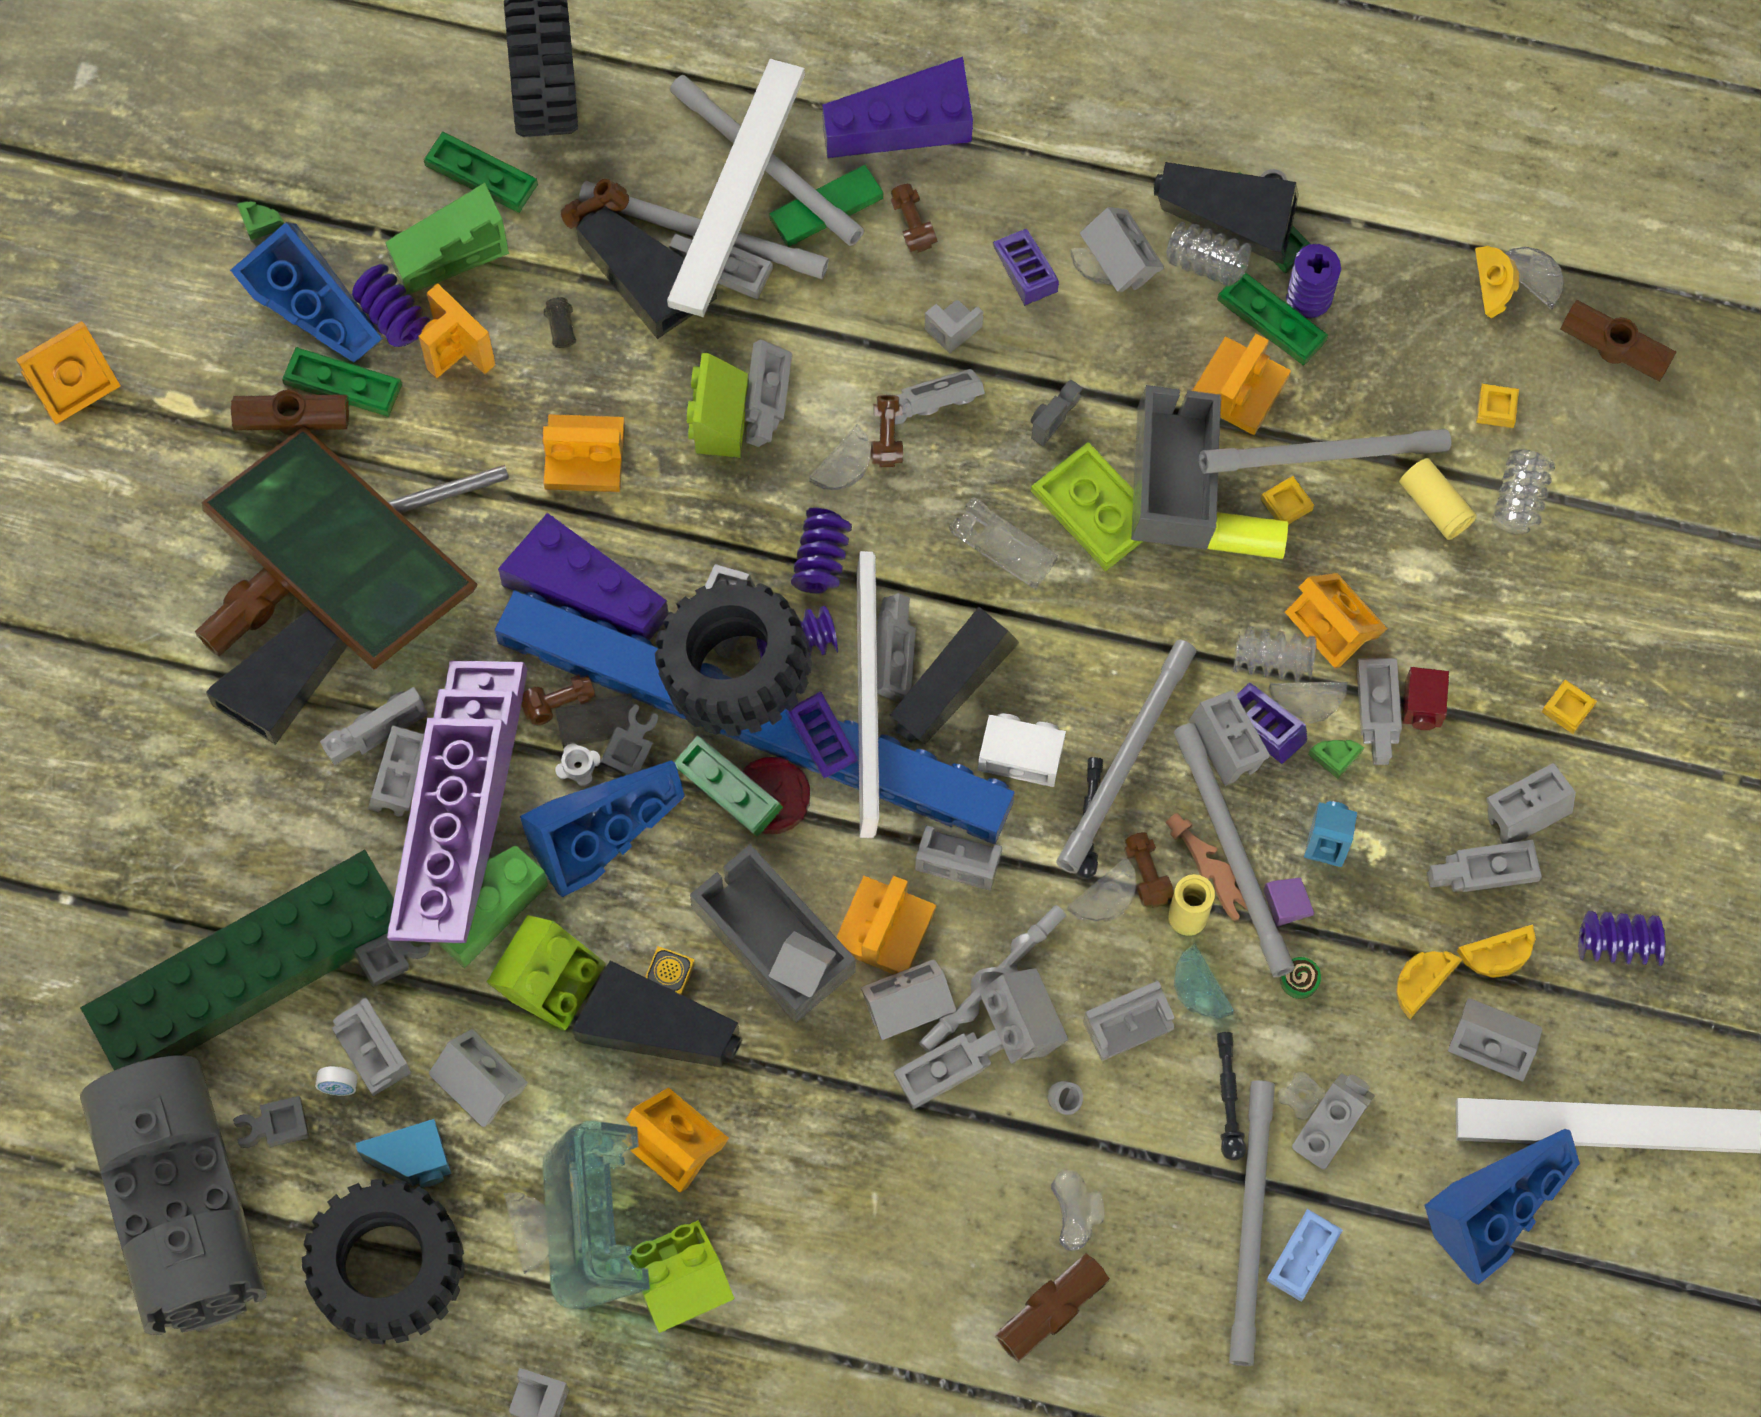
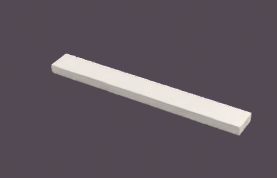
(736, 188)
(867, 696)
(1610, 1125)

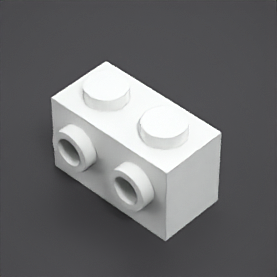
(1021, 749)

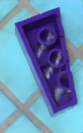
(902, 114)
(579, 576)

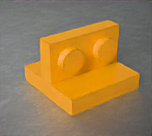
(453, 335)
(68, 372)
(1244, 380)
(583, 453)
(1334, 617)
(885, 924)
(674, 1138)

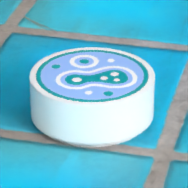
(336, 1081)

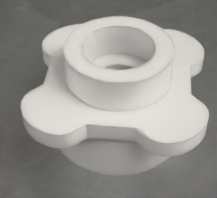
(573, 754)

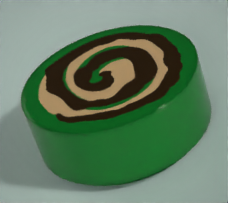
(1302, 980)

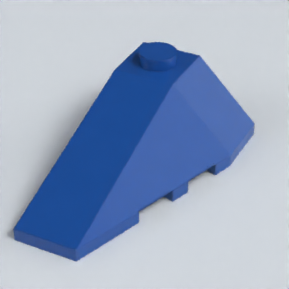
(302, 287)
(590, 827)
(1489, 1209)

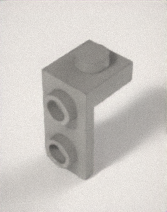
(1333, 1120)

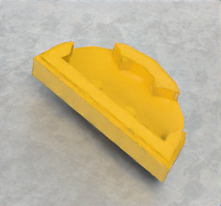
(1497, 278)
(1501, 953)
(1422, 978)

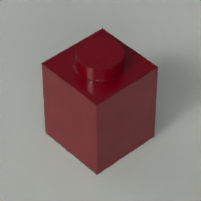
(1425, 698)

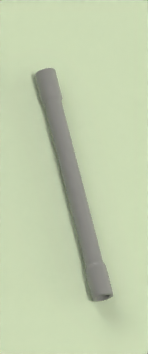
(833, 217)
(795, 259)
(1233, 459)
(1082, 838)
(1270, 940)
(1244, 1330)

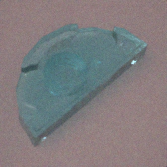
(1198, 986)

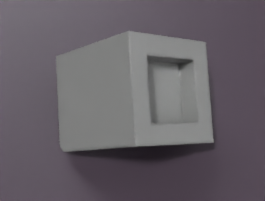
(953, 324)
(801, 964)
(538, 1396)

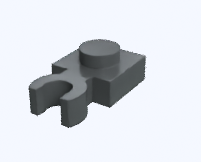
(1051, 416)
(628, 747)
(386, 958)
(280, 1123)

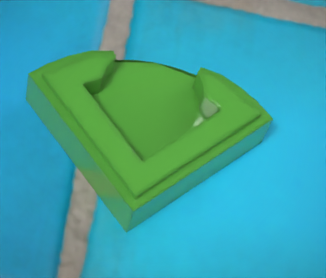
(259, 219)
(1336, 755)

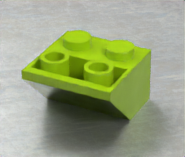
(717, 407)
(546, 971)
(682, 1276)

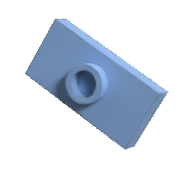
(1304, 1255)

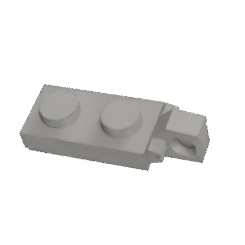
(741, 272)
(766, 391)
(929, 396)
(895, 648)
(1379, 705)
(374, 727)
(1487, 867)
(946, 1066)

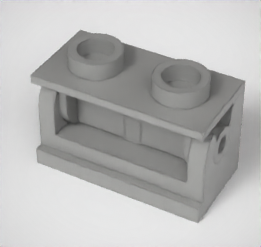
(1023, 1015)

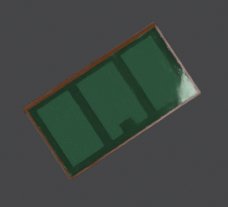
(339, 547)

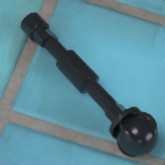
(1090, 863)
(1232, 1144)

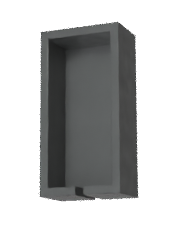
(1171, 494)
(755, 920)

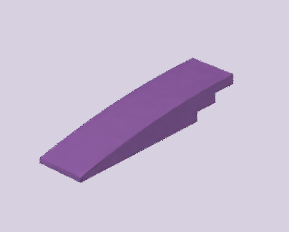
(457, 801)

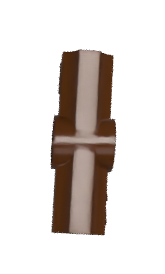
(1637, 352)
(267, 412)
(244, 608)
(1052, 1307)

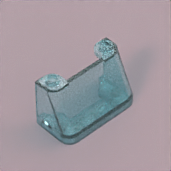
(580, 1218)

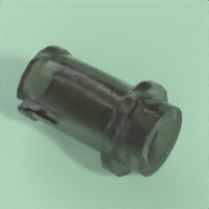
(560, 322)

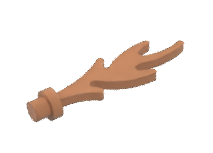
(1209, 868)

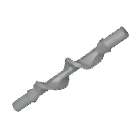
(970, 1007)

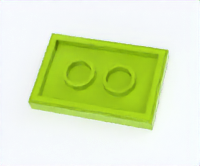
(1091, 504)

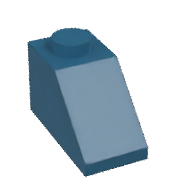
(1331, 833)
(409, 1154)

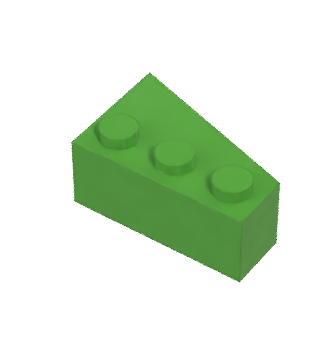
(449, 241)
(507, 889)

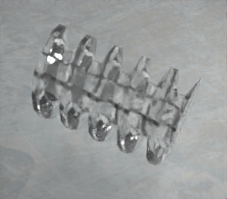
(1208, 256)
(1522, 491)
(1275, 654)

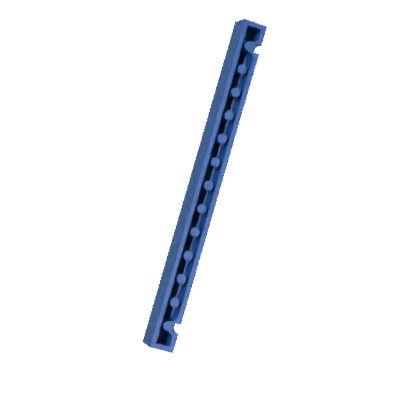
(628, 666)

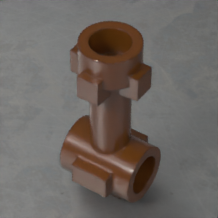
(605, 195)
(919, 234)
(887, 451)
(538, 705)
(1154, 889)

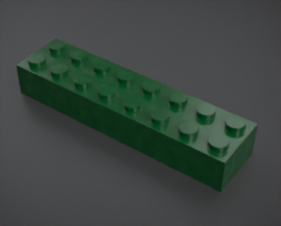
(243, 966)

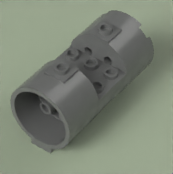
(172, 1195)

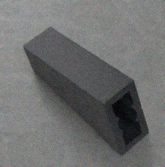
(1233, 204)
(635, 266)
(953, 676)
(278, 677)
(652, 1020)

